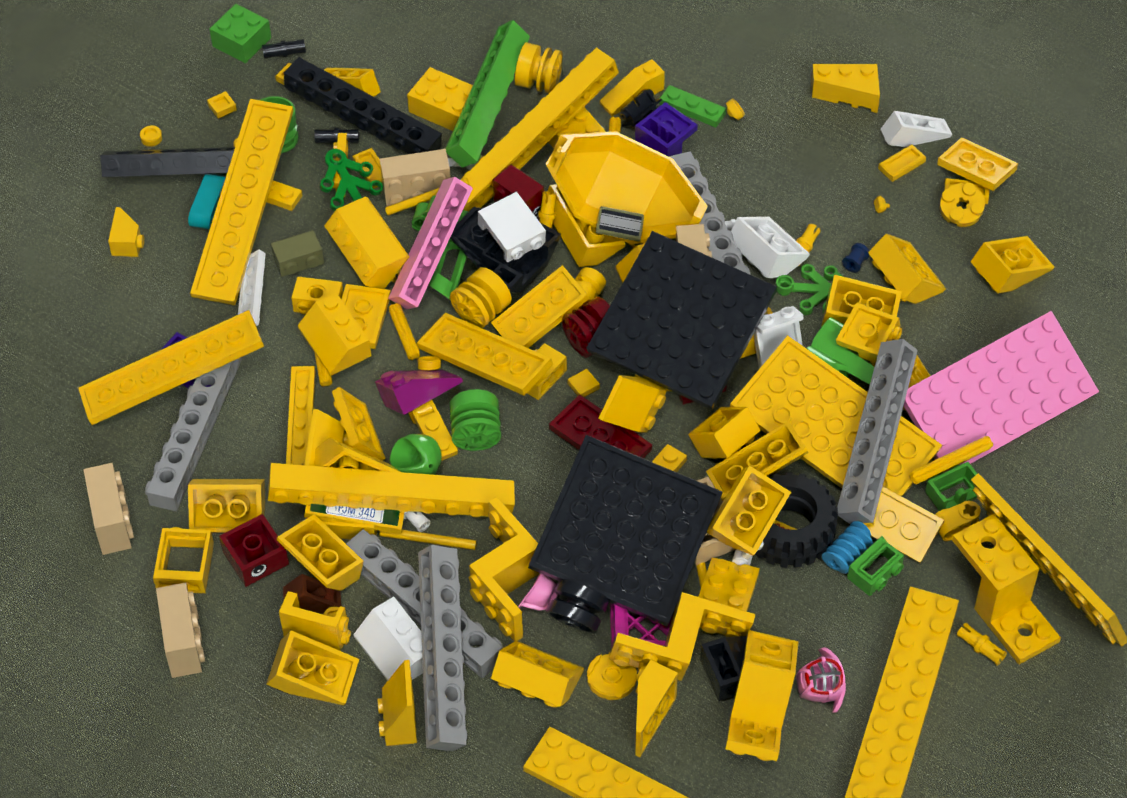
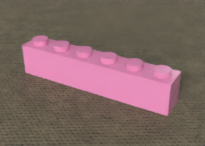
(430, 243)

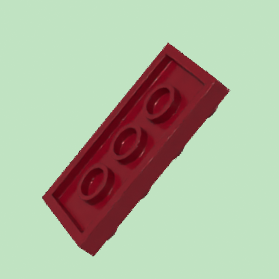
(581, 419)

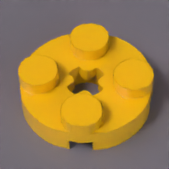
(957, 215)

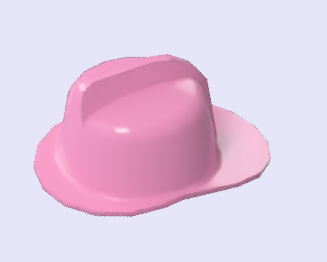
(540, 594)

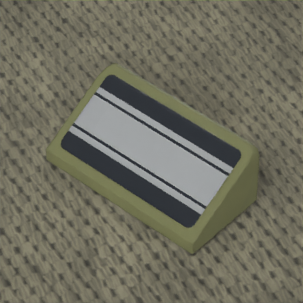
(619, 223)

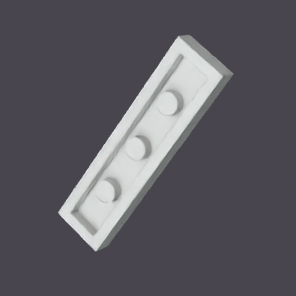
(252, 286)

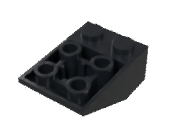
(723, 664)

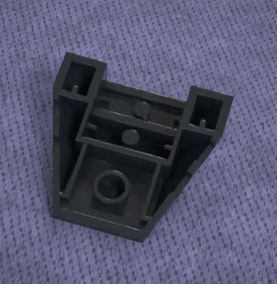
(486, 252)

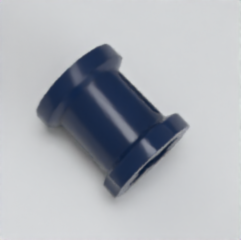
(857, 255)

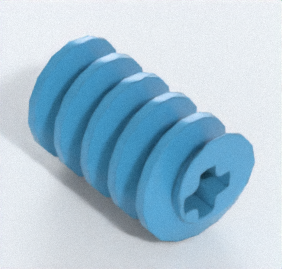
(848, 547)

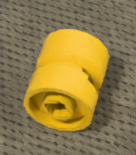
(591, 282)

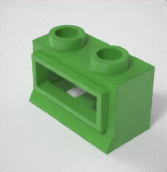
(949, 479)
(879, 579)

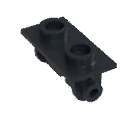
(646, 104)

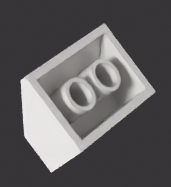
(767, 246)
(390, 638)

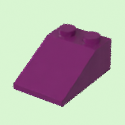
(410, 389)

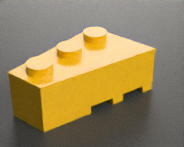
(847, 83)

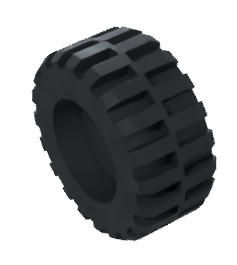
(808, 543)

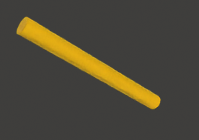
(411, 202)
(432, 539)

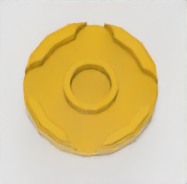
(610, 679)

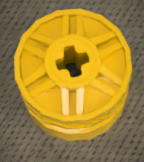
(534, 67)
(481, 297)

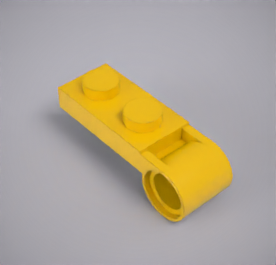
(431, 424)

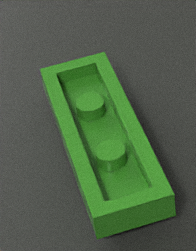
(693, 106)

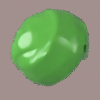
(416, 454)

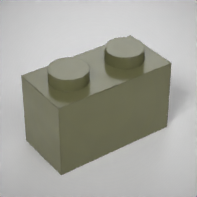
(297, 253)

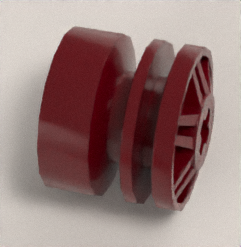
(583, 323)

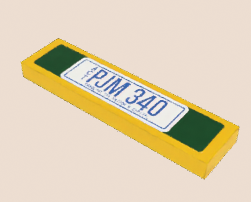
(382, 520)

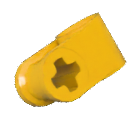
(958, 518)

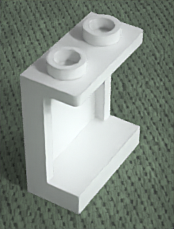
(512, 226)
(774, 329)

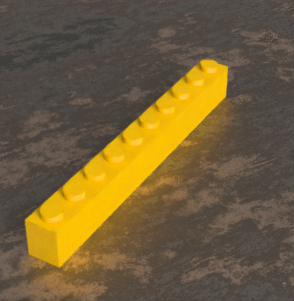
(541, 124)
(387, 490)

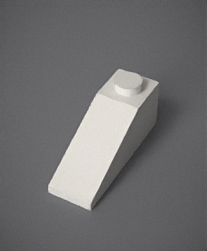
(907, 129)

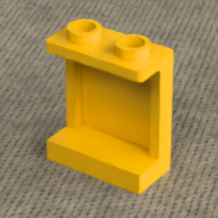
(319, 627)

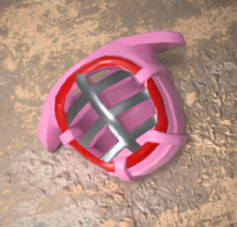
(818, 680)

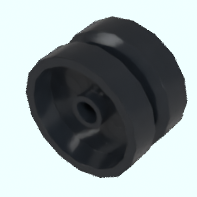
(577, 606)

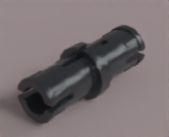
(283, 48)
(331, 135)

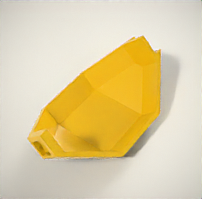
(624, 176)

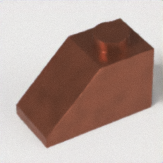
(313, 594)

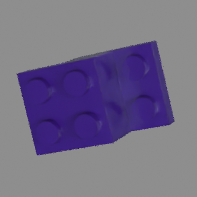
(665, 130)

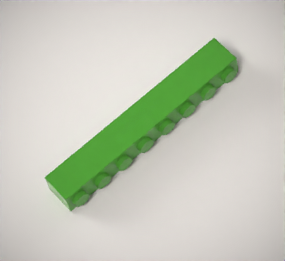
(487, 95)

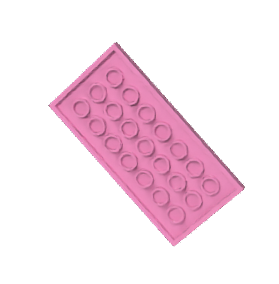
(1001, 389)

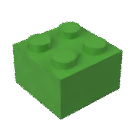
(240, 33)

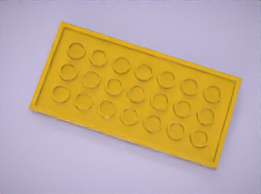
(826, 415)
(1050, 562)

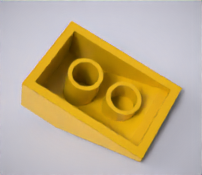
(1010, 263)
(633, 403)
(312, 669)
(655, 697)
(398, 708)

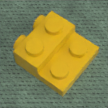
(867, 329)

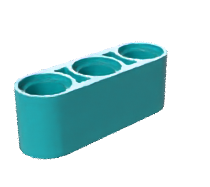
(206, 201)

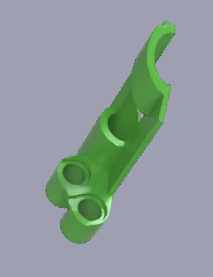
(438, 281)
(839, 357)

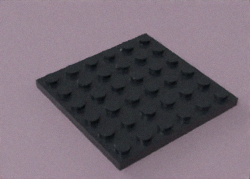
(682, 319)
(626, 529)

